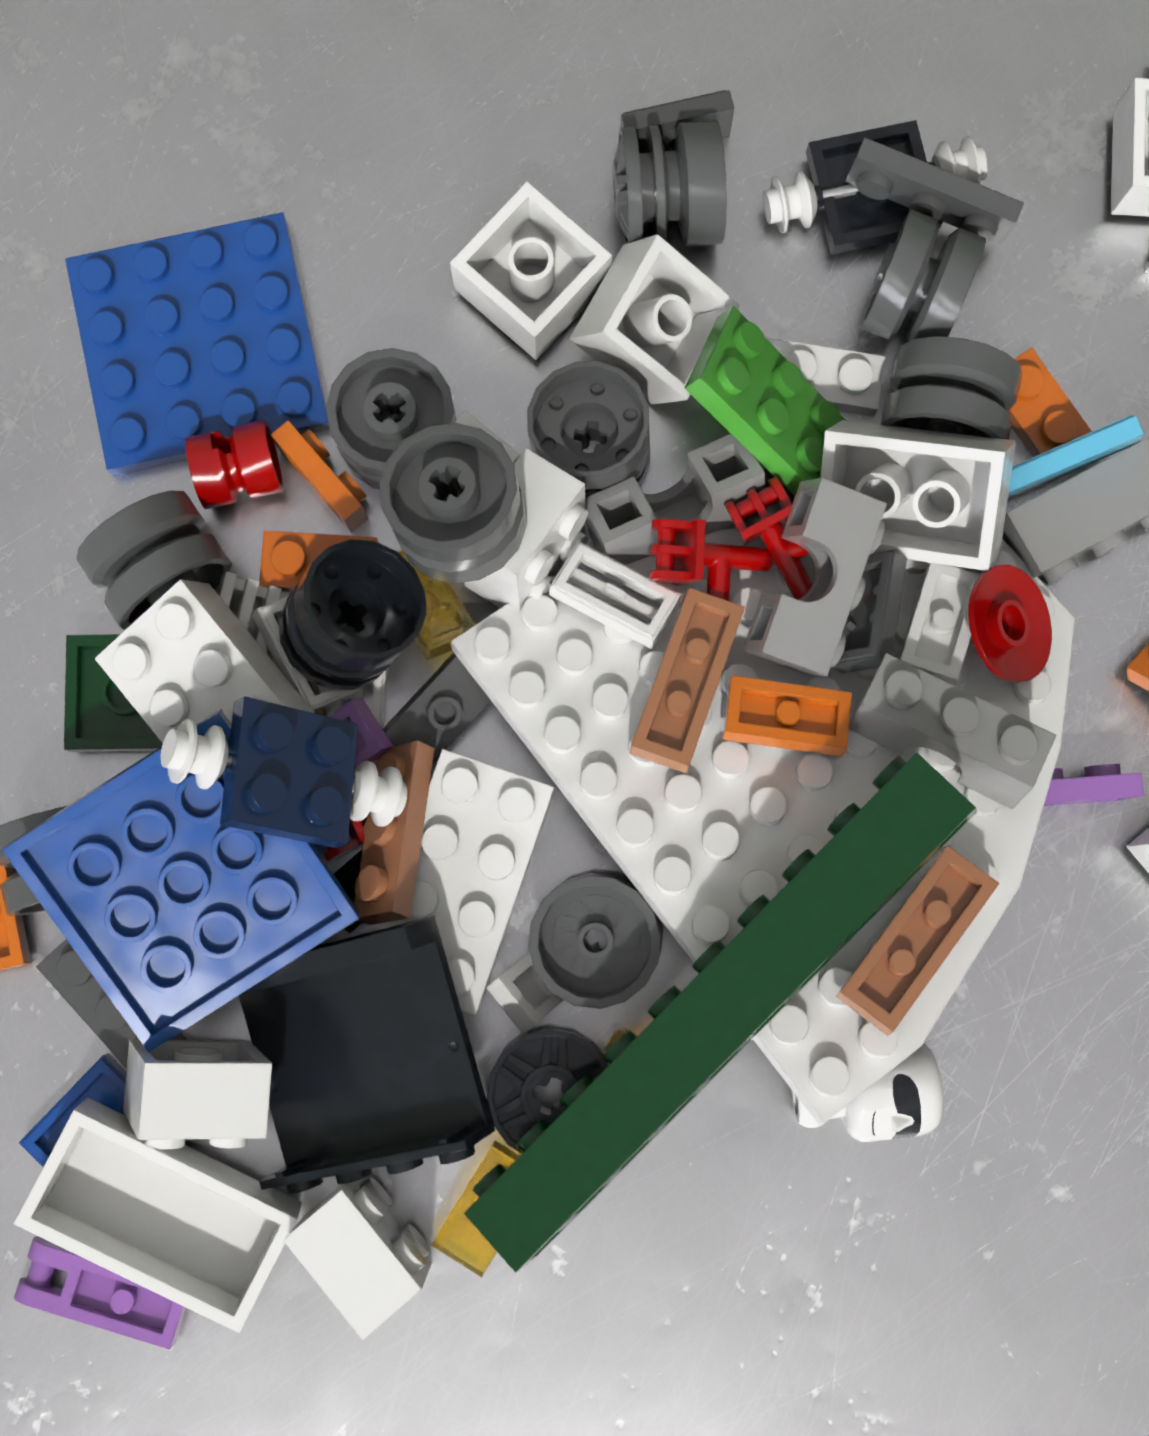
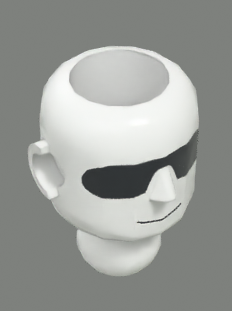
(896, 1106)

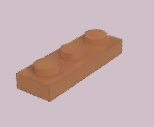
(687, 680)
(392, 852)
(917, 940)

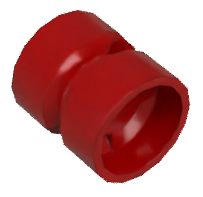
(234, 464)

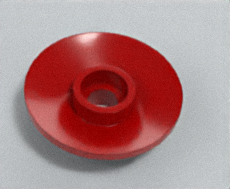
(1010, 623)

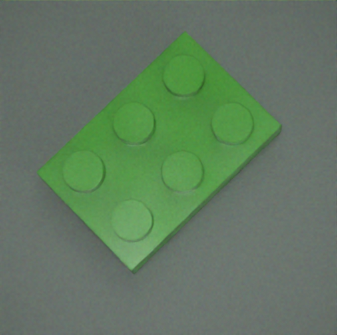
(762, 400)

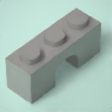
(716, 473)
(839, 533)
(990, 745)

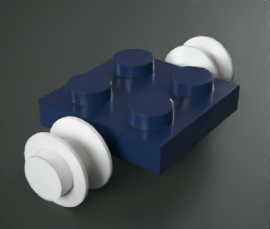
(286, 773)

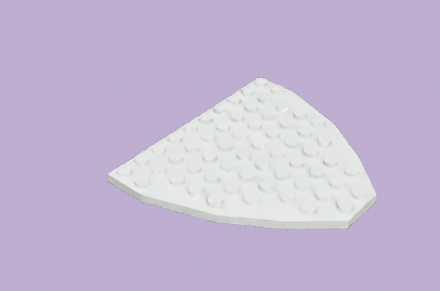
(745, 811)

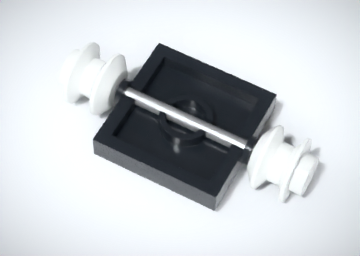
(848, 215)

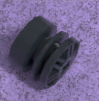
(370, 593)
(532, 1061)

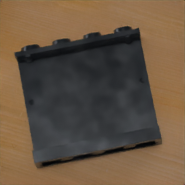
(367, 1058)

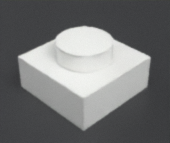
(523, 994)

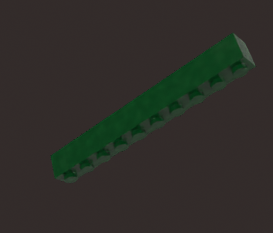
(720, 1009)

